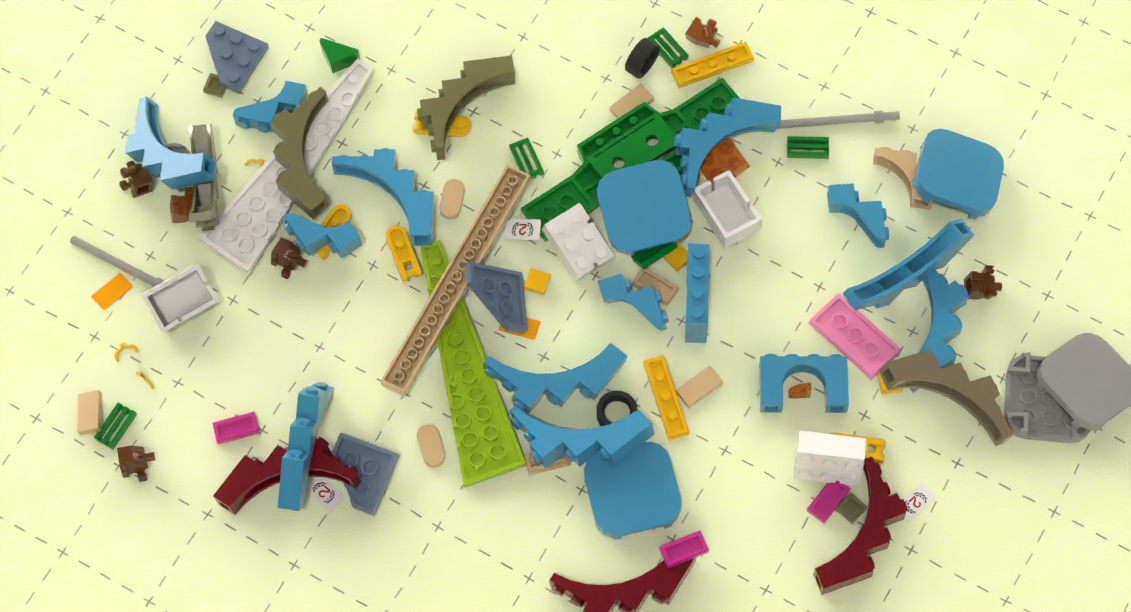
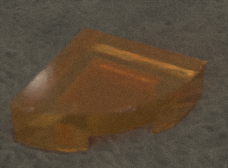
(800, 391)

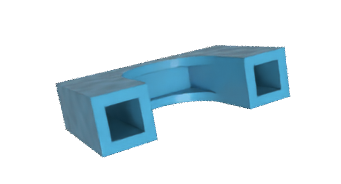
(697, 293)
(830, 370)

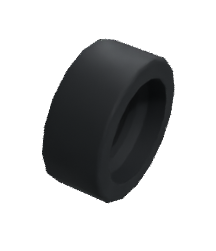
(642, 58)
(611, 397)

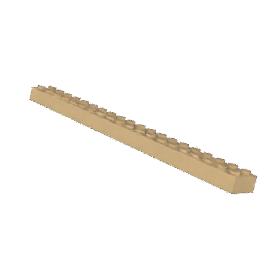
(452, 284)

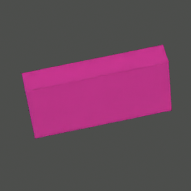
(236, 428)
(828, 500)
(684, 549)

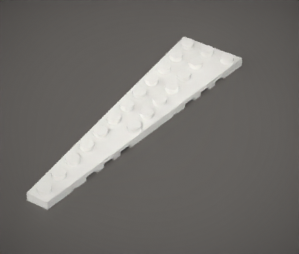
(259, 207)

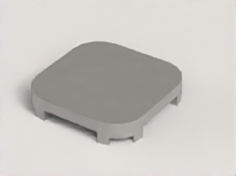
(1087, 380)
(1034, 412)

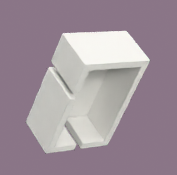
(727, 209)
(577, 242)
(179, 297)
(829, 458)

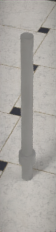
(877, 117)
(115, 262)

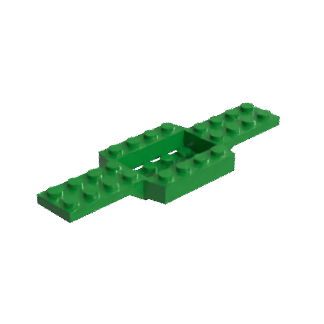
(627, 141)

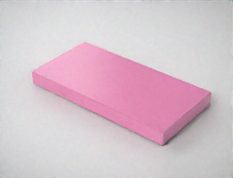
(854, 336)

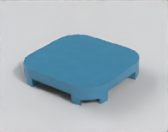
(959, 172)
(643, 206)
(633, 493)

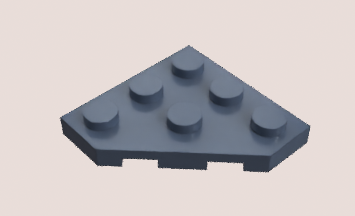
(234, 55)
(501, 294)
(373, 467)

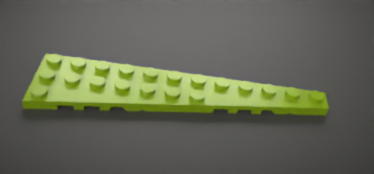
(478, 415)

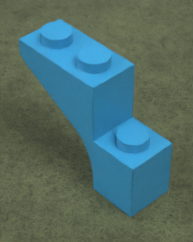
(261, 114)
(868, 215)
(313, 237)
(644, 300)

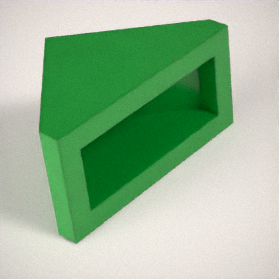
(338, 55)

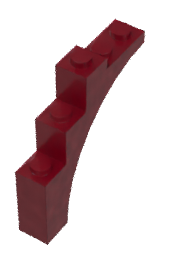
(253, 476)
(853, 563)
(628, 595)

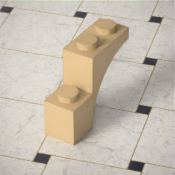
(903, 165)

